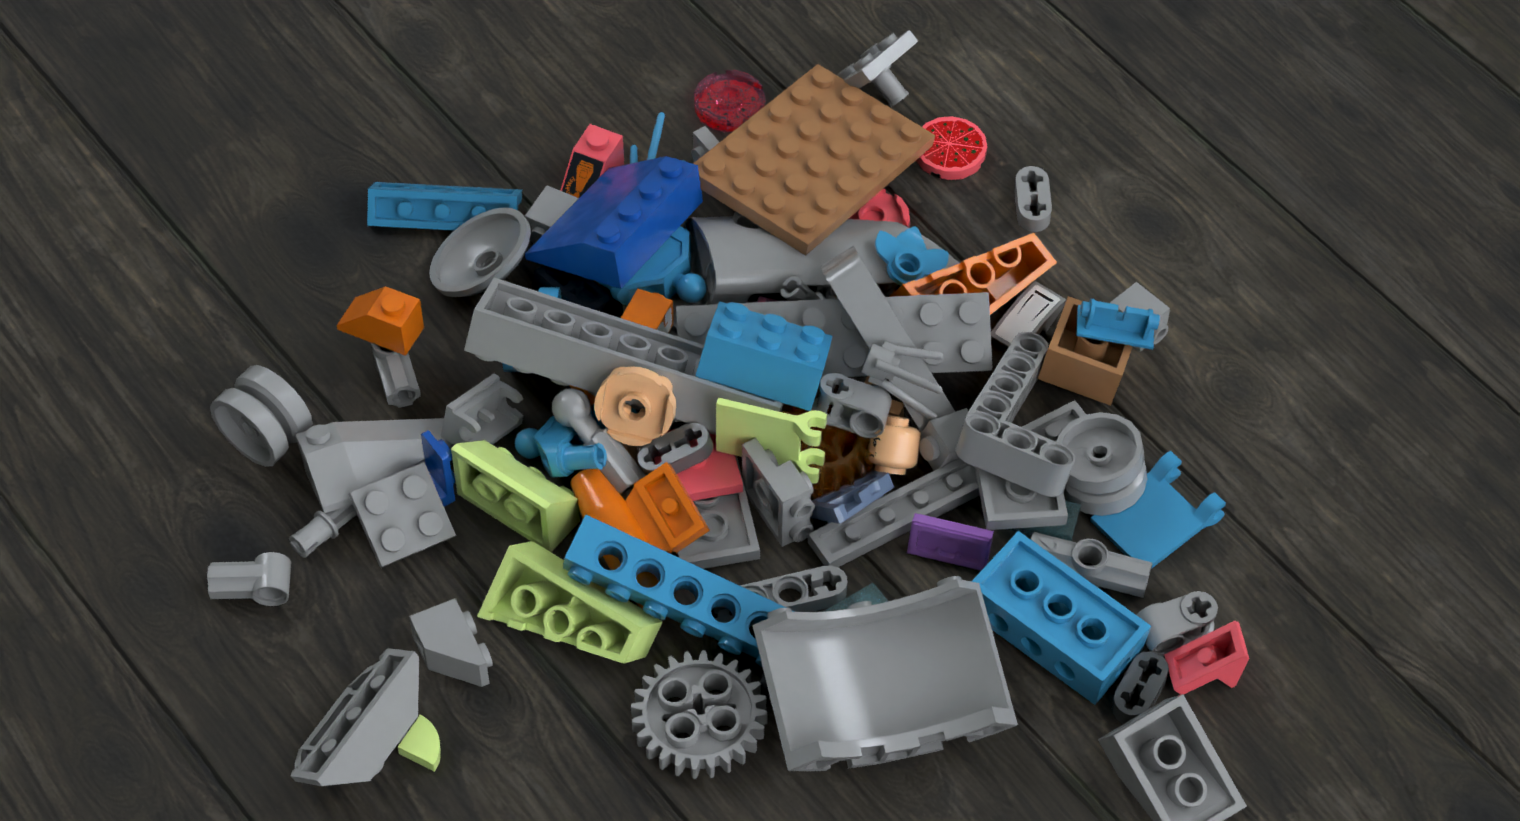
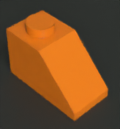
(384, 319)

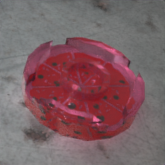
(728, 99)

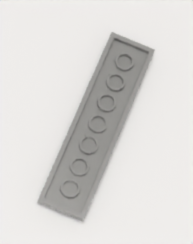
(939, 323)

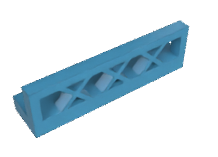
(433, 205)

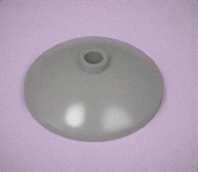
(480, 251)

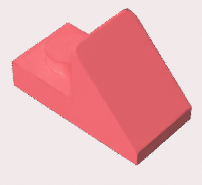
(1207, 658)

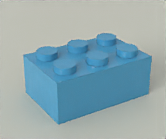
(764, 355)

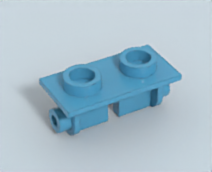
(1105, 323)

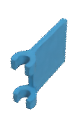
(1160, 517)

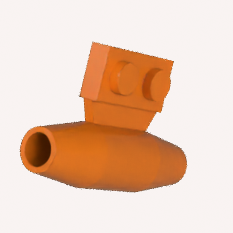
(654, 511)

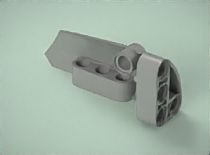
(746, 260)

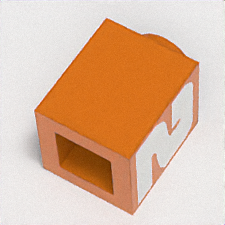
(650, 310)

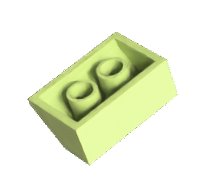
(514, 493)

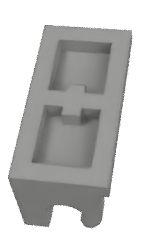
(482, 413)

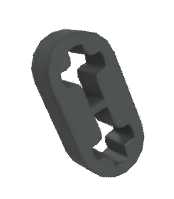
(676, 449)
(1132, 684)

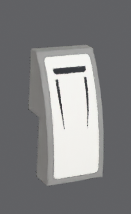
(1031, 312)

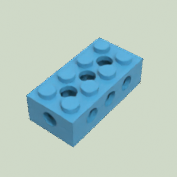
(1059, 617)

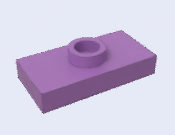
(949, 542)

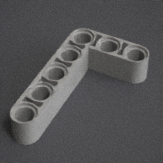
(877, 323)
(1006, 449)

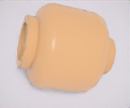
(896, 447)

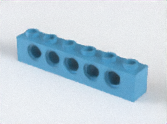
(673, 574)

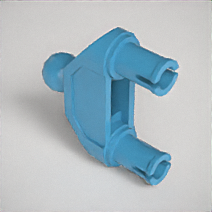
(666, 273)
(561, 448)

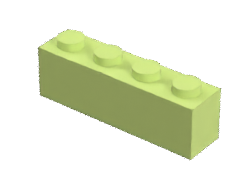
(540, 597)

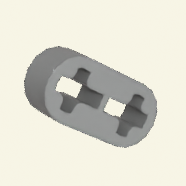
(1040, 199)

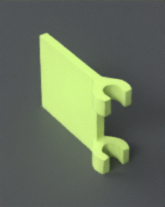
(774, 430)

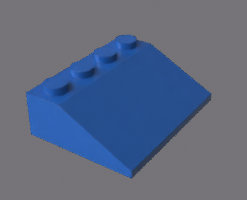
(621, 220)

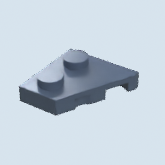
(849, 500)

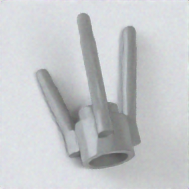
(883, 364)

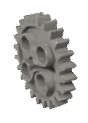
(706, 745)

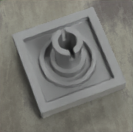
(875, 67)

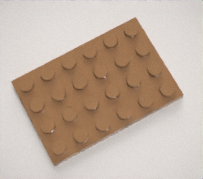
(811, 158)

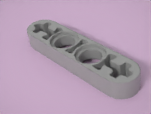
(800, 580)

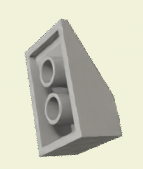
(1172, 765)

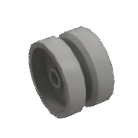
(261, 415)
(1107, 465)

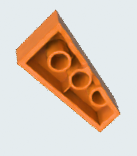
(1000, 272)

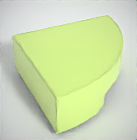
(422, 744)

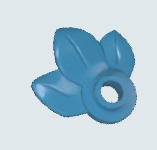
(908, 256)

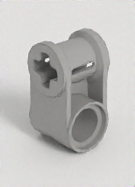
(856, 405)
(1178, 623)

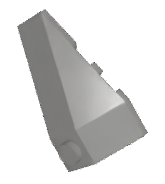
(358, 453)

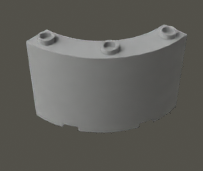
(884, 677)

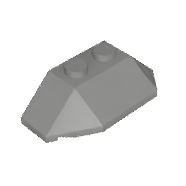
(363, 723)

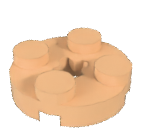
(638, 384)

